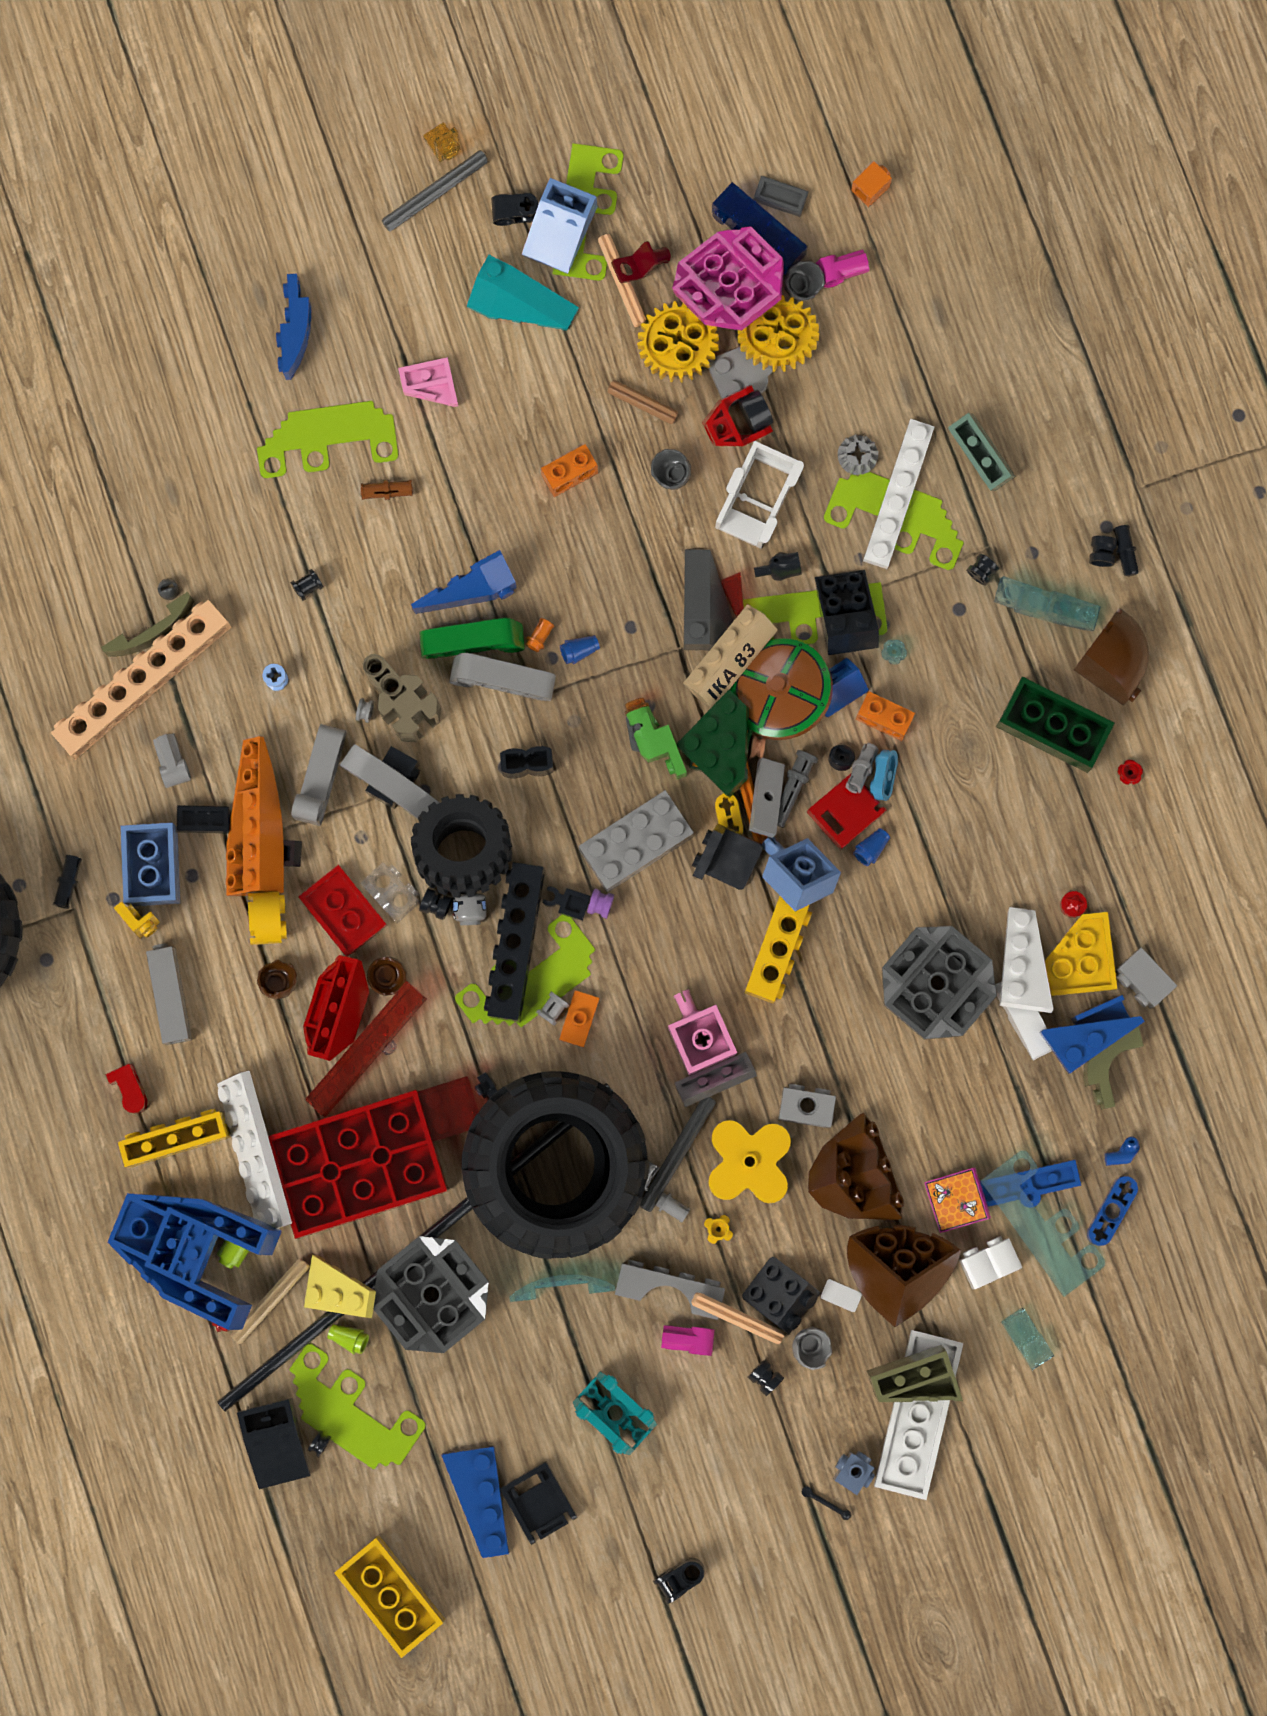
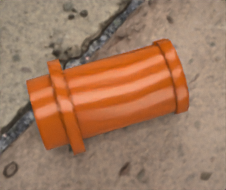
(539, 635)

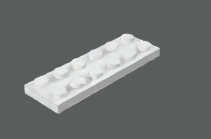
(253, 1150)
(915, 1431)

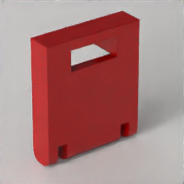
(850, 810)

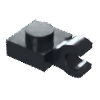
(486, 1086)

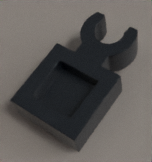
(572, 903)

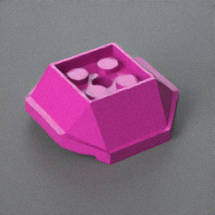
(733, 258)

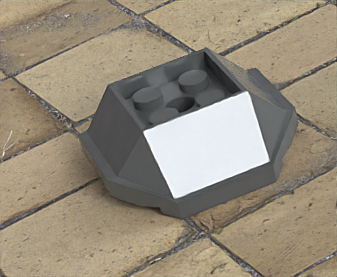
(966, 978)
(402, 1299)

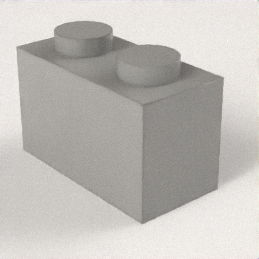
(1145, 979)

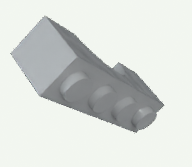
(636, 1282)

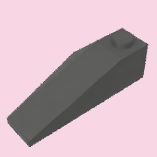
(705, 602)

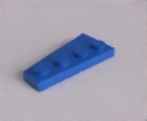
(478, 1490)

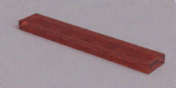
(366, 1049)

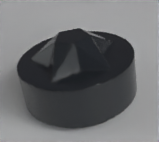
(841, 757)

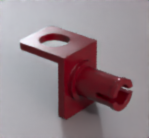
(641, 262)

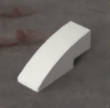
(1027, 1026)

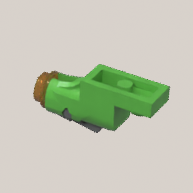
(650, 740)

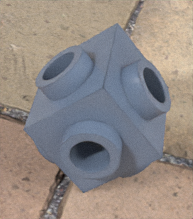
(862, 1478)

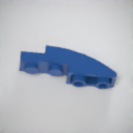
(295, 332)

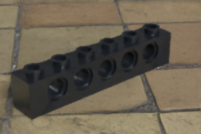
(512, 1008)

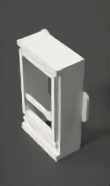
(742, 525)

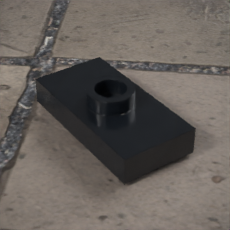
(202, 819)

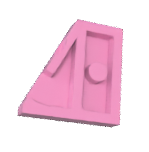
(429, 382)

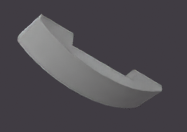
(387, 781)

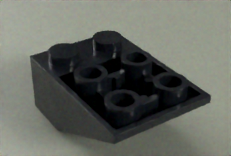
(847, 612)
(274, 1443)

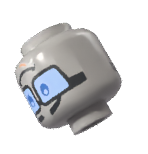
(469, 909)

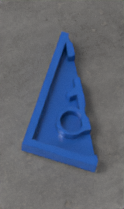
(1082, 1042)

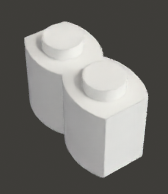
(990, 1263)

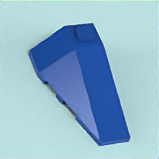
(485, 582)

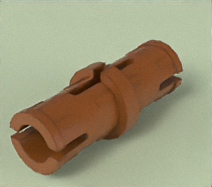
(386, 489)

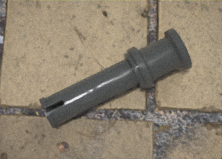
(797, 777)

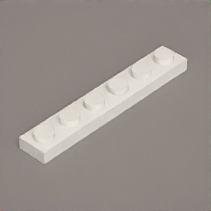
(898, 494)

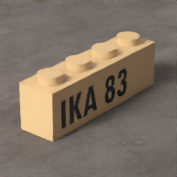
(730, 656)

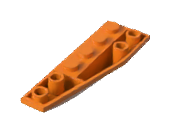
(255, 826)

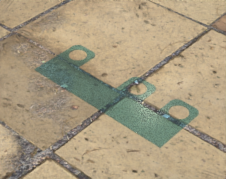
(1037, 1234)

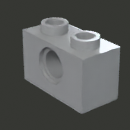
(823, 1106)

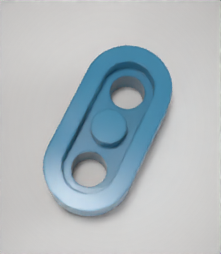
(885, 773)

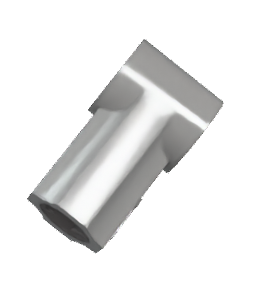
(173, 767)

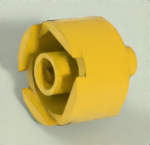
(265, 918)

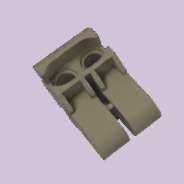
(404, 702)

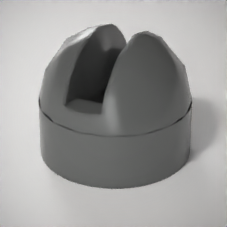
(170, 593)

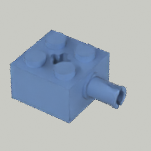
(799, 872)

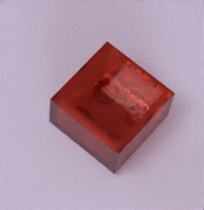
(449, 1108)

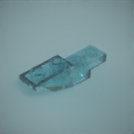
(1047, 605)

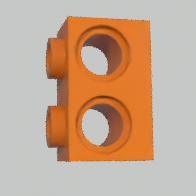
(569, 470)
(885, 716)

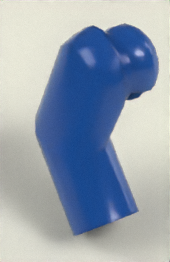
(1125, 1154)

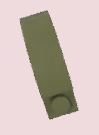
(1097, 1069)

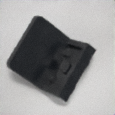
(727, 857)
(781, 1295)

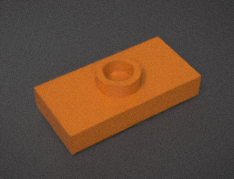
(579, 1019)

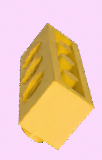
(758, 985)

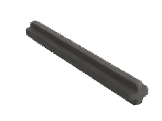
(434, 190)
(677, 1153)

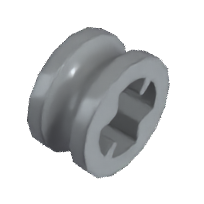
(364, 710)

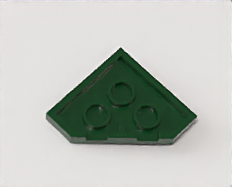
(720, 743)

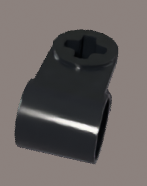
(511, 208)
(679, 1580)

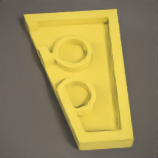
(336, 1292)

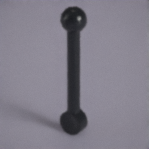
(807, 1492)

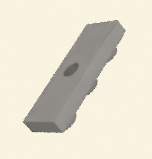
(769, 786)

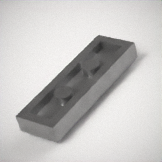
(715, 1079)

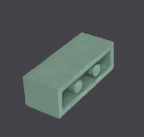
(981, 452)

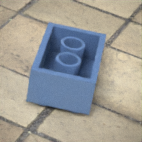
(150, 864)

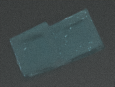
(1027, 1338)

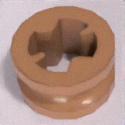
(757, 747)

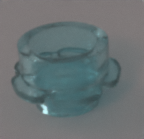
(896, 645)

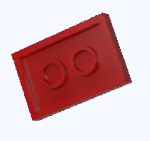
(342, 911)

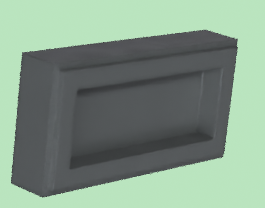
(780, 196)

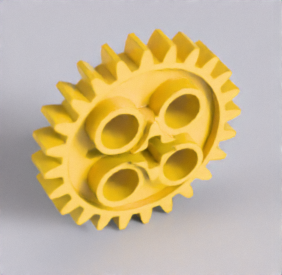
(780, 334)
(667, 360)

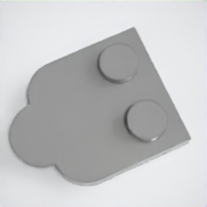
(733, 372)

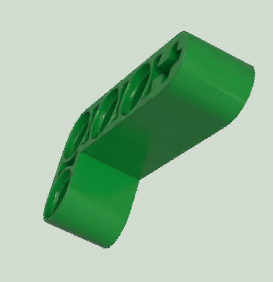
(474, 637)

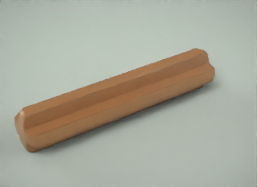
(642, 402)

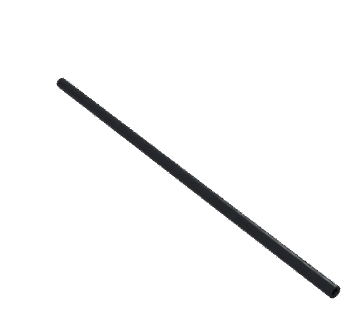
(329, 1318)

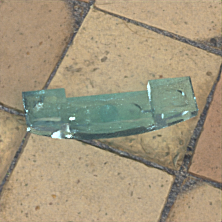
(528, 1292)

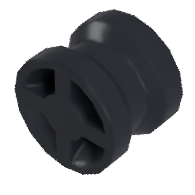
(982, 569)

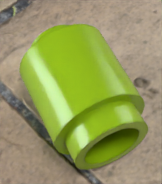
(231, 1254)

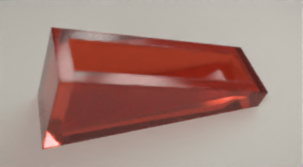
(733, 590)

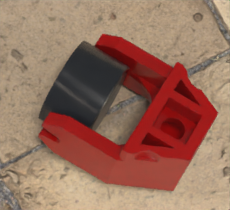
(754, 411)

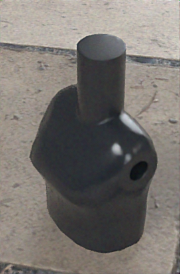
(780, 566)

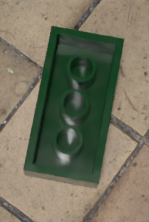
(1055, 724)

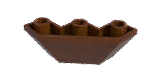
(856, 1175)

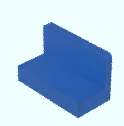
(847, 685)
(1107, 1011)

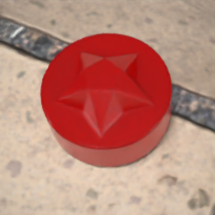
(1073, 904)

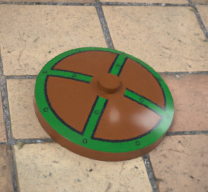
(785, 689)

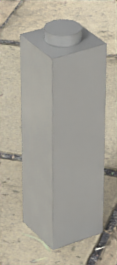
(168, 994)

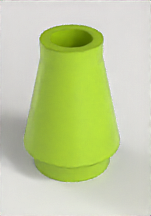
(349, 1338)

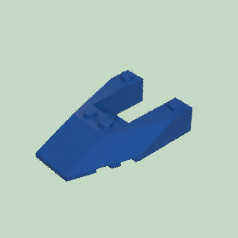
(172, 1244)

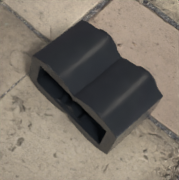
(519, 763)

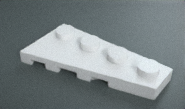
(1024, 968)

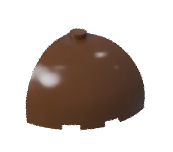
(1117, 658)
(900, 1268)

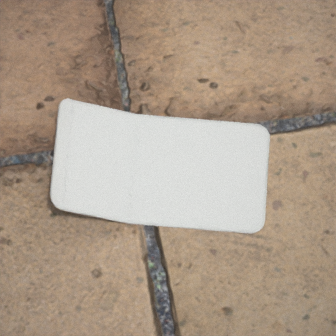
(841, 1295)

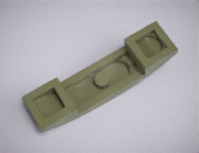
(121, 646)

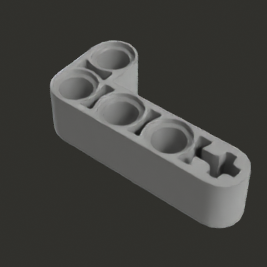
(502, 676)
(320, 774)

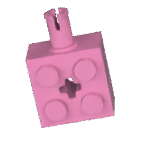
(697, 1022)

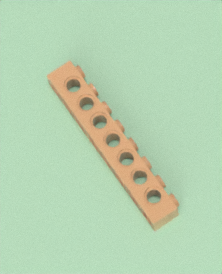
(137, 693)

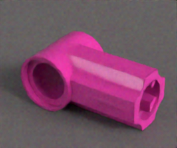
(840, 268)
(693, 1339)

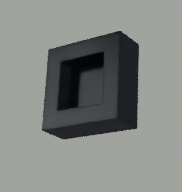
(292, 853)

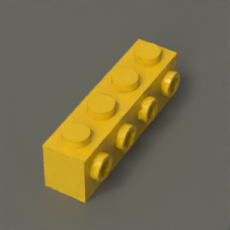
(174, 1139)

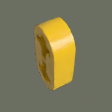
(734, 813)

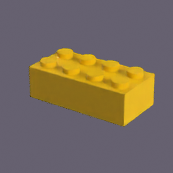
(390, 1596)

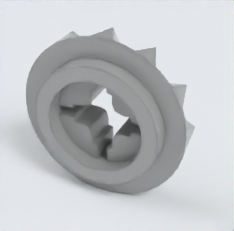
(849, 462)

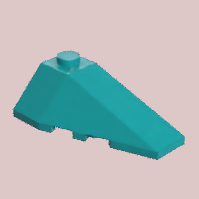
(512, 295)

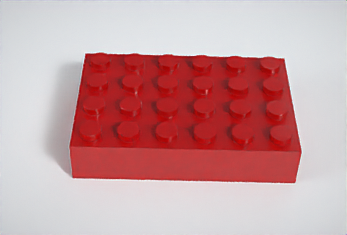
(357, 1164)

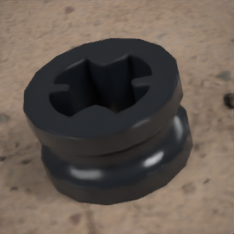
(319, 1443)

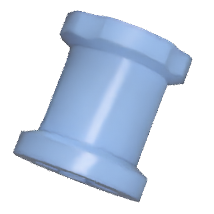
(268, 673)

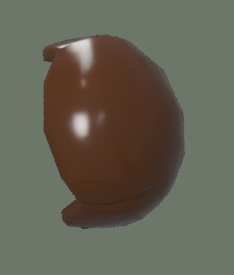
(386, 975)
(277, 979)

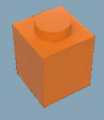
(871, 183)

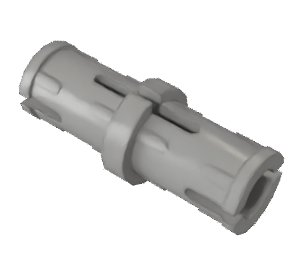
(862, 768)

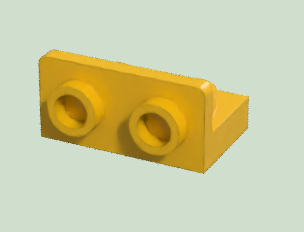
(140, 926)

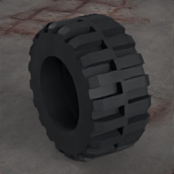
(455, 816)

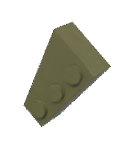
(916, 1378)

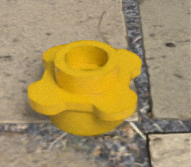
(712, 1224)

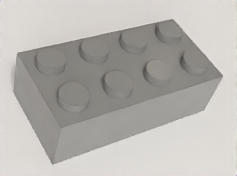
(636, 841)

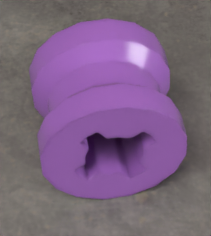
(600, 903)

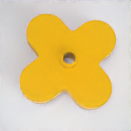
(732, 1174)

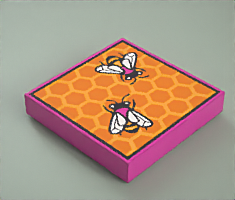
(957, 1200)

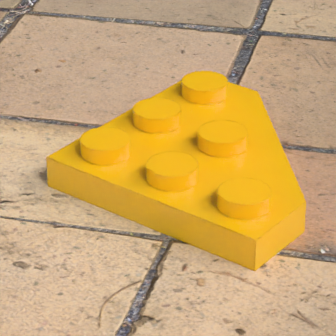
(1083, 958)

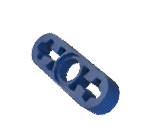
(1108, 1231)

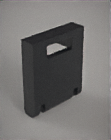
(540, 1507)

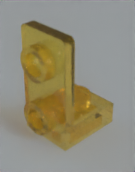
(443, 142)

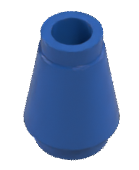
(579, 648)
(871, 847)

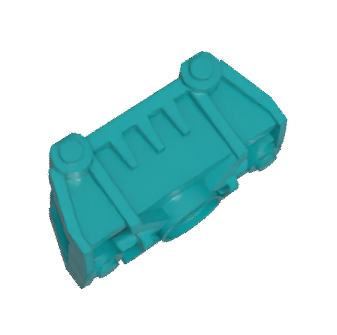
(608, 1427)

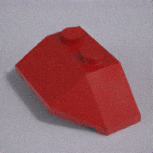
(336, 1008)

